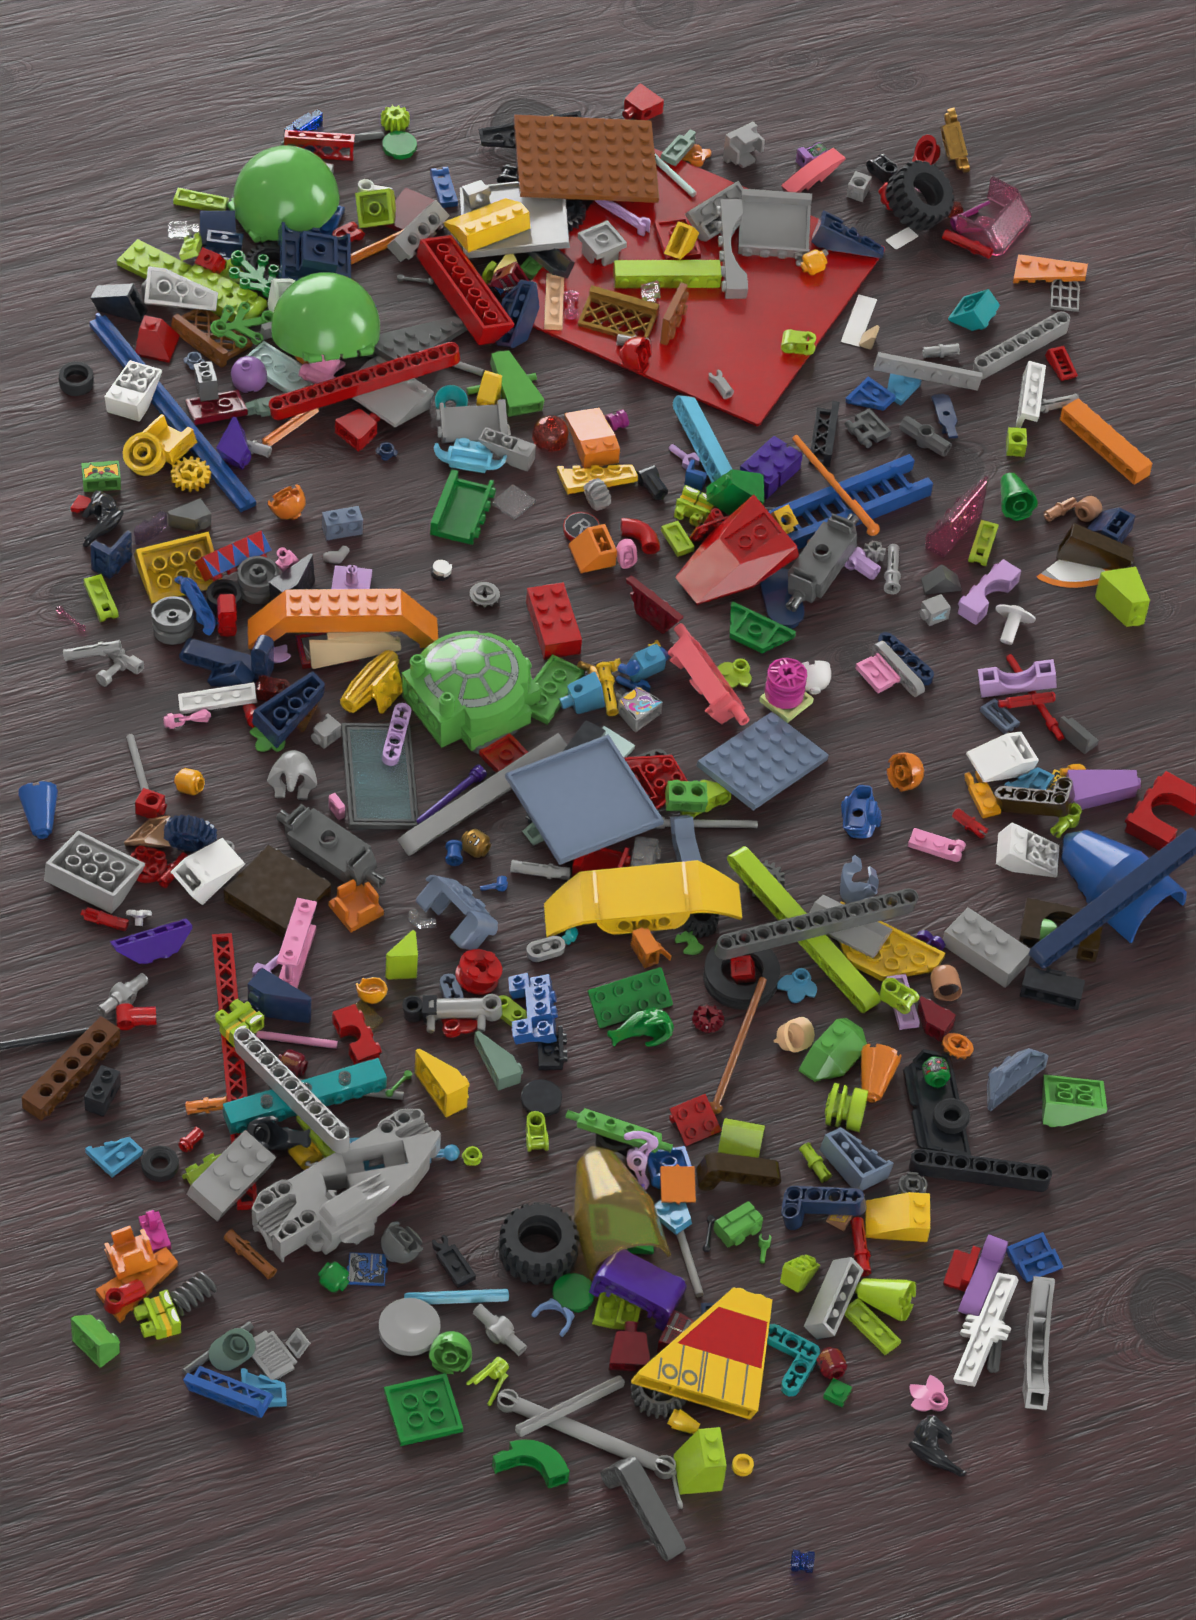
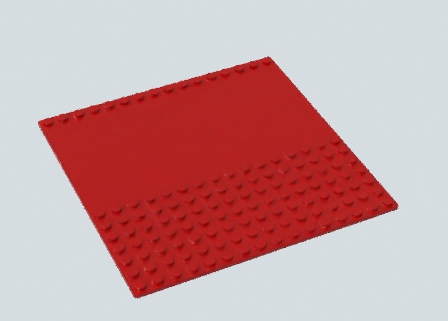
(716, 332)

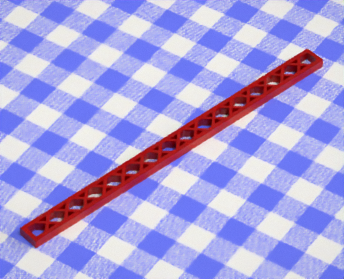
(239, 1067)

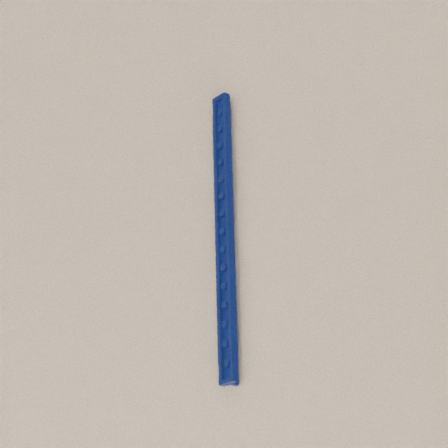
(176, 417)

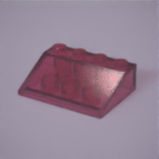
(957, 519)

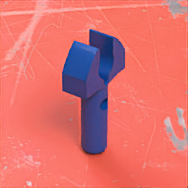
(632, 685)

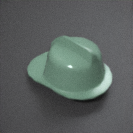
(232, 1349)

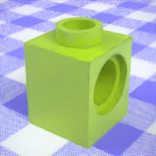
(1016, 442)

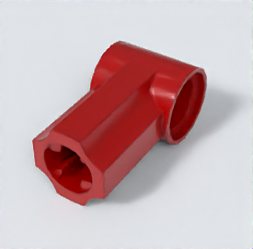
(129, 1016)
(124, 1295)

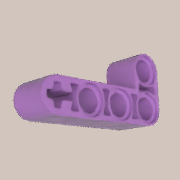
(983, 1276)

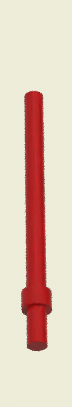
(1051, 723)

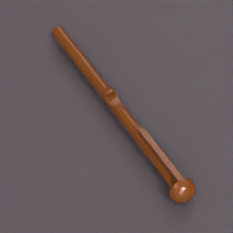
(716, 1107)

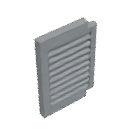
(272, 1355)

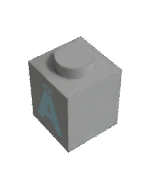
(935, 610)

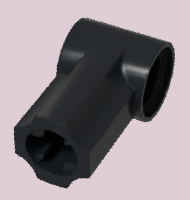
(651, 480)

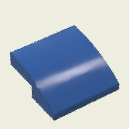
(1034, 1257)

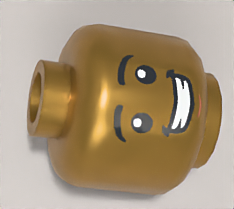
(476, 843)

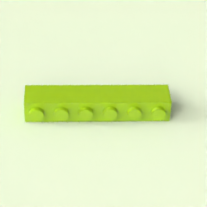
(668, 273)

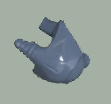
(856, 891)

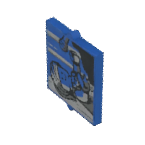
(367, 1269)

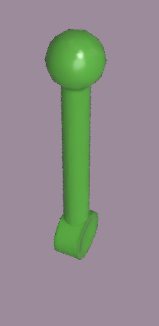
(407, 1075)

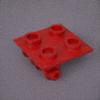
(713, 520)
(695, 1119)

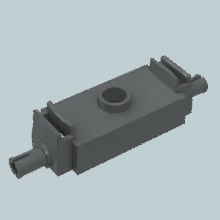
(814, 572)
(343, 857)

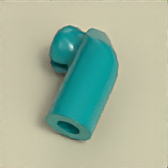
(570, 935)

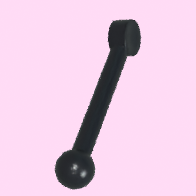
(710, 1220)

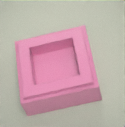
(336, 806)

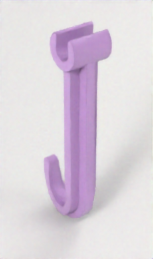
(640, 223)

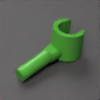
(764, 1245)

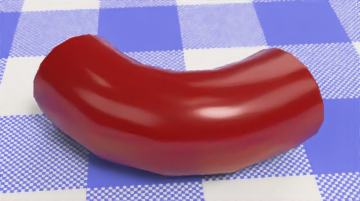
(641, 532)

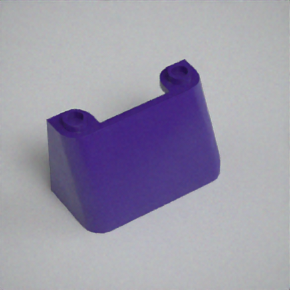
(640, 1285)

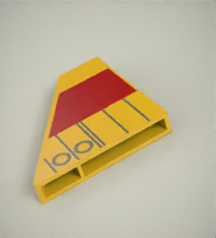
(717, 1356)

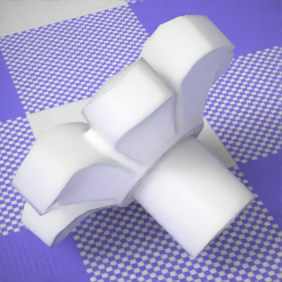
(139, 915)

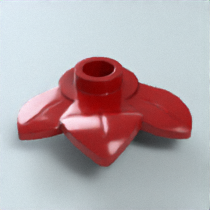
(455, 1026)

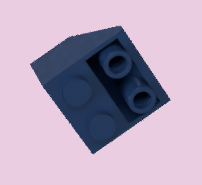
(1113, 524)

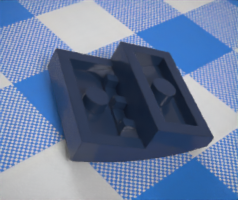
(216, 221)
(224, 242)

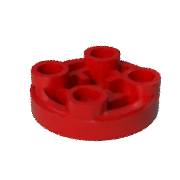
(154, 861)

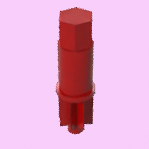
(105, 919)

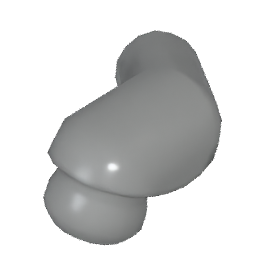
(336, 557)

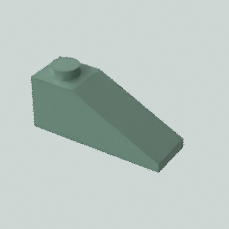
(499, 1062)

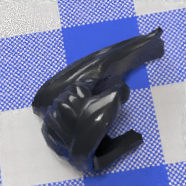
(107, 514)
(275, 1137)
(926, 1444)

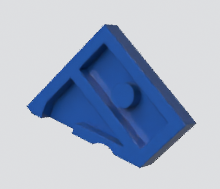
(871, 395)

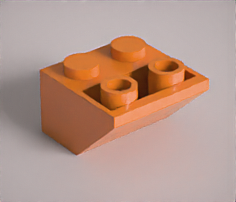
(593, 549)

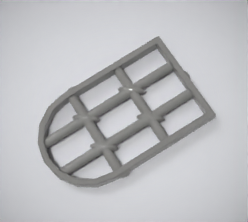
(1060, 297)

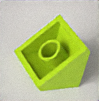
(403, 959)
(741, 1138)

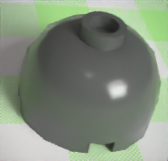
(400, 1244)

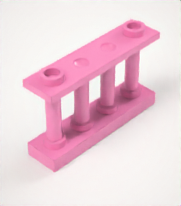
(297, 942)

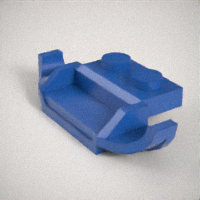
(203, 612)

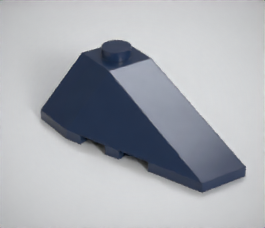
(835, 236)

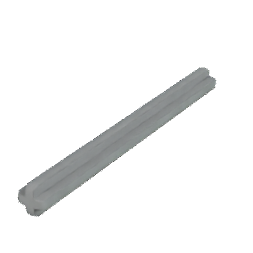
(569, 1406)

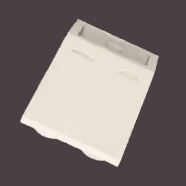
(133, 391)
(1003, 757)
(1026, 852)
(208, 870)

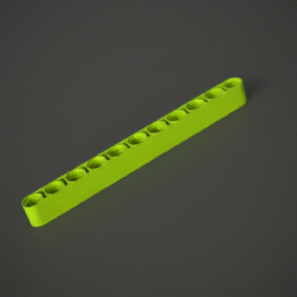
(819, 948)

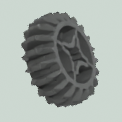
(659, 1404)

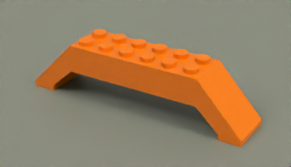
(344, 612)

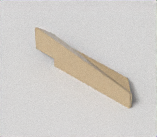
(350, 646)

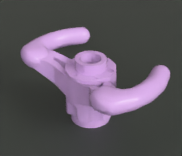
(652, 1143)

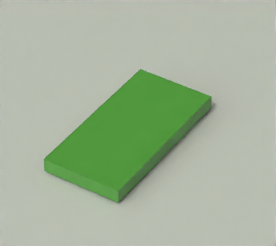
(553, 680)

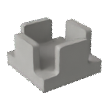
(740, 144)
(601, 242)

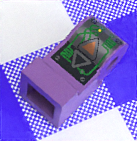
(810, 153)

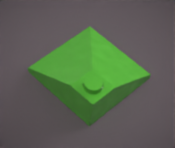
(1071, 1100)

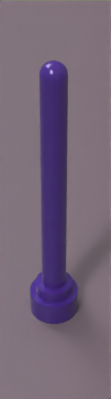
(476, 774)

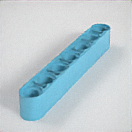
(701, 436)

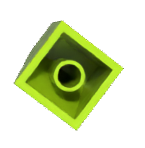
(1123, 595)
(701, 1462)

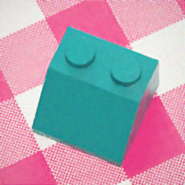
(975, 310)

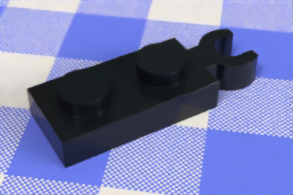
(453, 1262)

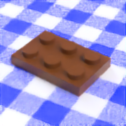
(673, 314)

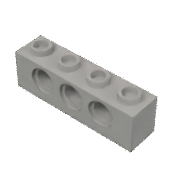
(420, 228)

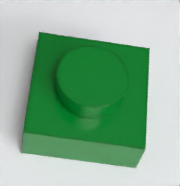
(837, 1392)

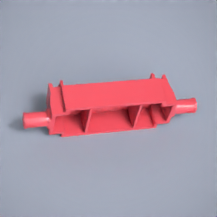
(706, 678)

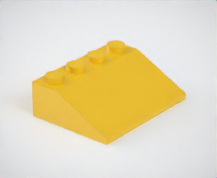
(489, 224)
(166, 561)

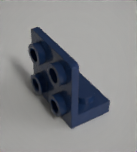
(109, 561)

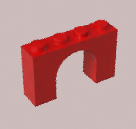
(1166, 790)

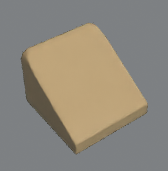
(868, 337)

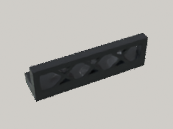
(554, 261)
(830, 434)

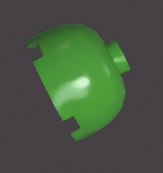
(450, 1352)

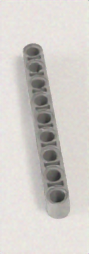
(292, 1090)

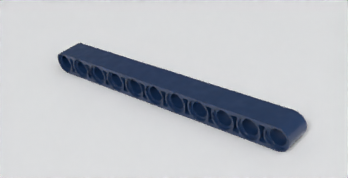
(1114, 899)

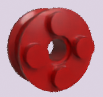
(478, 971)

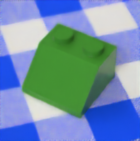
(94, 1339)

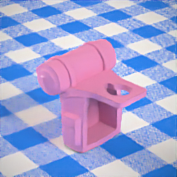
(320, 371)

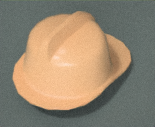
(795, 1035)

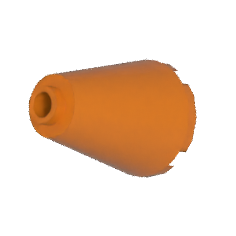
(877, 1069)

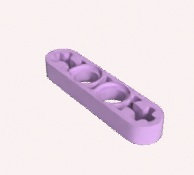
(396, 734)

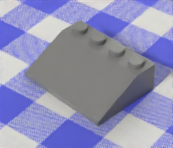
(396, 402)
(93, 871)

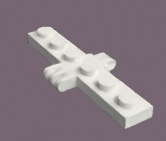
(985, 1329)

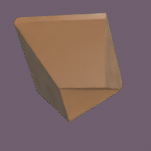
(150, 834)

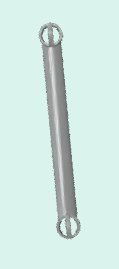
(589, 1434)

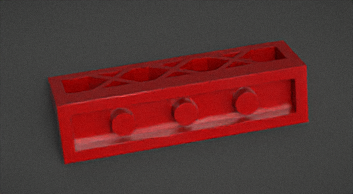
(322, 139)

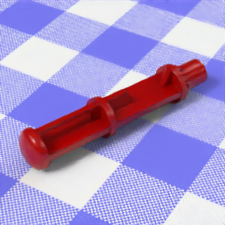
(1026, 700)

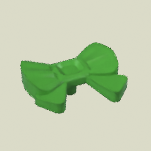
(693, 946)

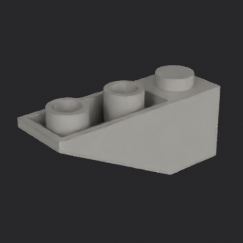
(519, 452)

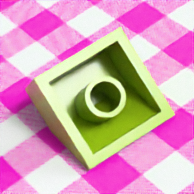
(375, 207)

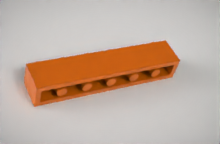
(1106, 441)

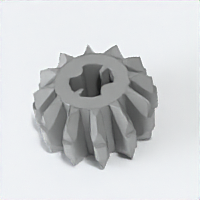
(597, 494)

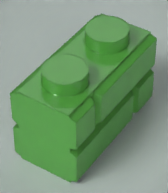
(738, 1224)

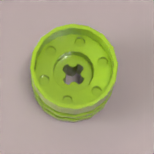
(846, 1107)

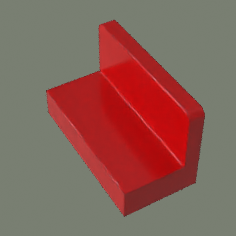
(961, 1269)

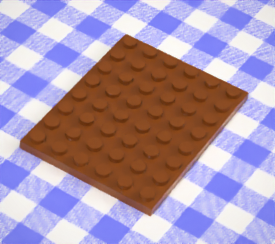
(585, 158)

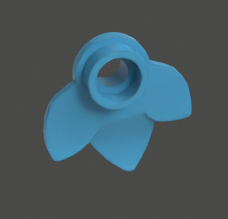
(796, 987)

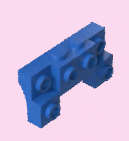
(541, 1012)

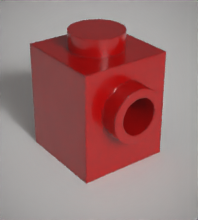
(210, 261)

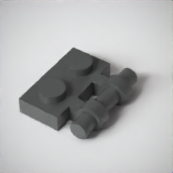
(871, 424)

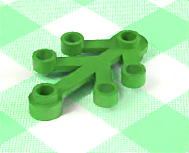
(239, 325)

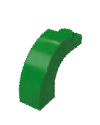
(535, 1455)

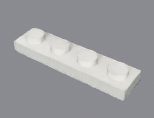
(217, 698)

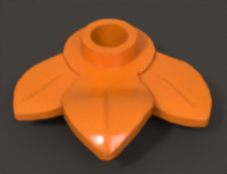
(697, 155)

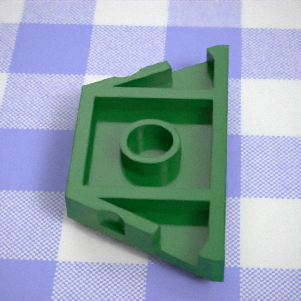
(757, 630)

